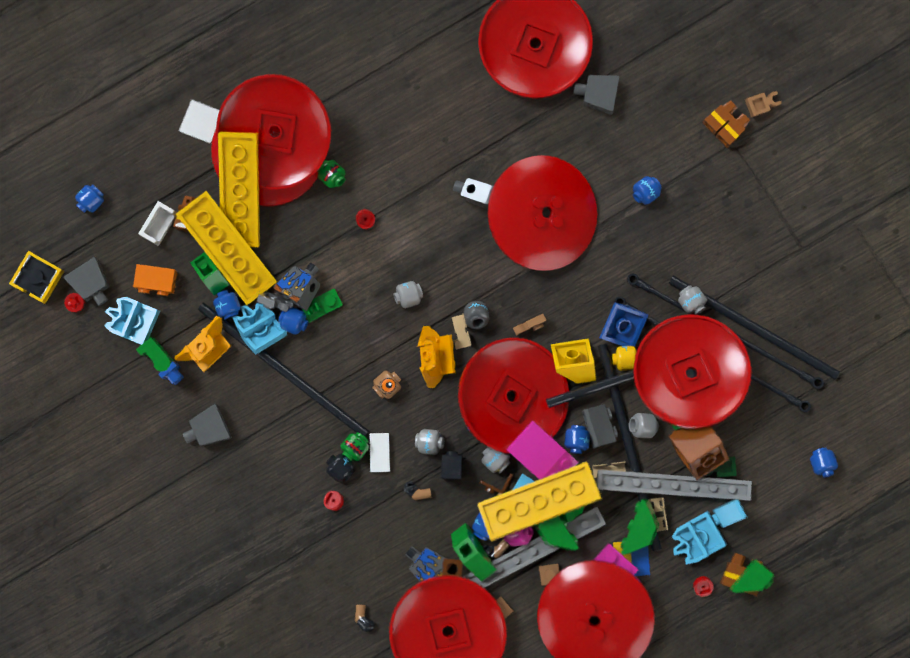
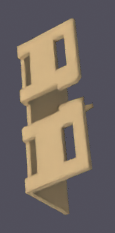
(459, 326)
(619, 466)
(657, 508)

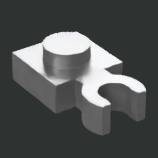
(272, 300)

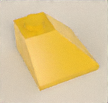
(574, 360)

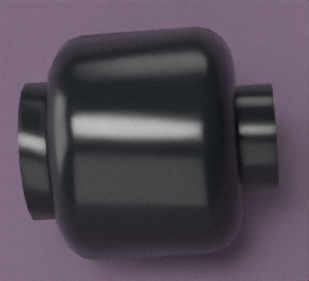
(339, 467)

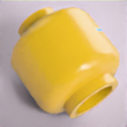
(624, 358)

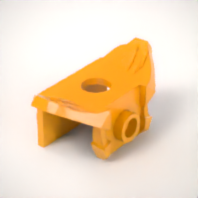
(206, 346)
(436, 356)

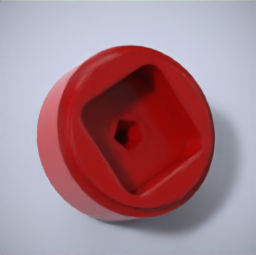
(365, 219)
(74, 302)
(333, 500)
(703, 586)

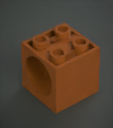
(699, 449)

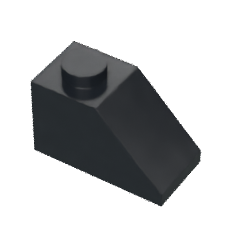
(451, 466)

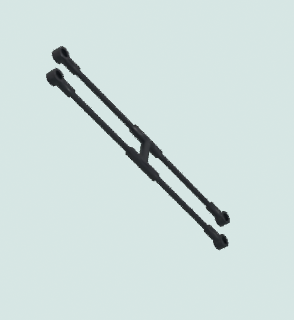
(802, 374)

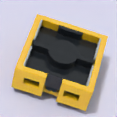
(36, 277)

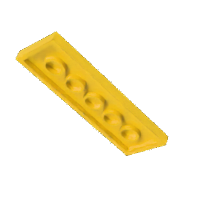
(240, 183)
(226, 247)
(539, 501)

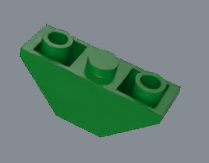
(641, 529)
(555, 534)
(472, 553)

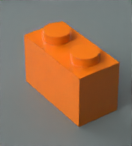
(155, 279)

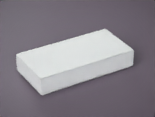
(379, 452)

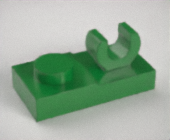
(323, 305)

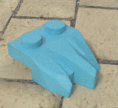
(132, 320)
(258, 327)
(698, 538)

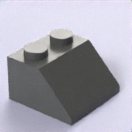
(599, 425)

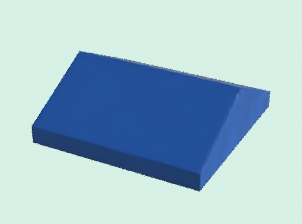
(623, 325)

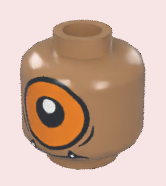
(387, 384)

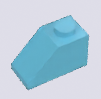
(728, 513)

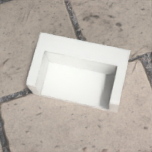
(158, 223)

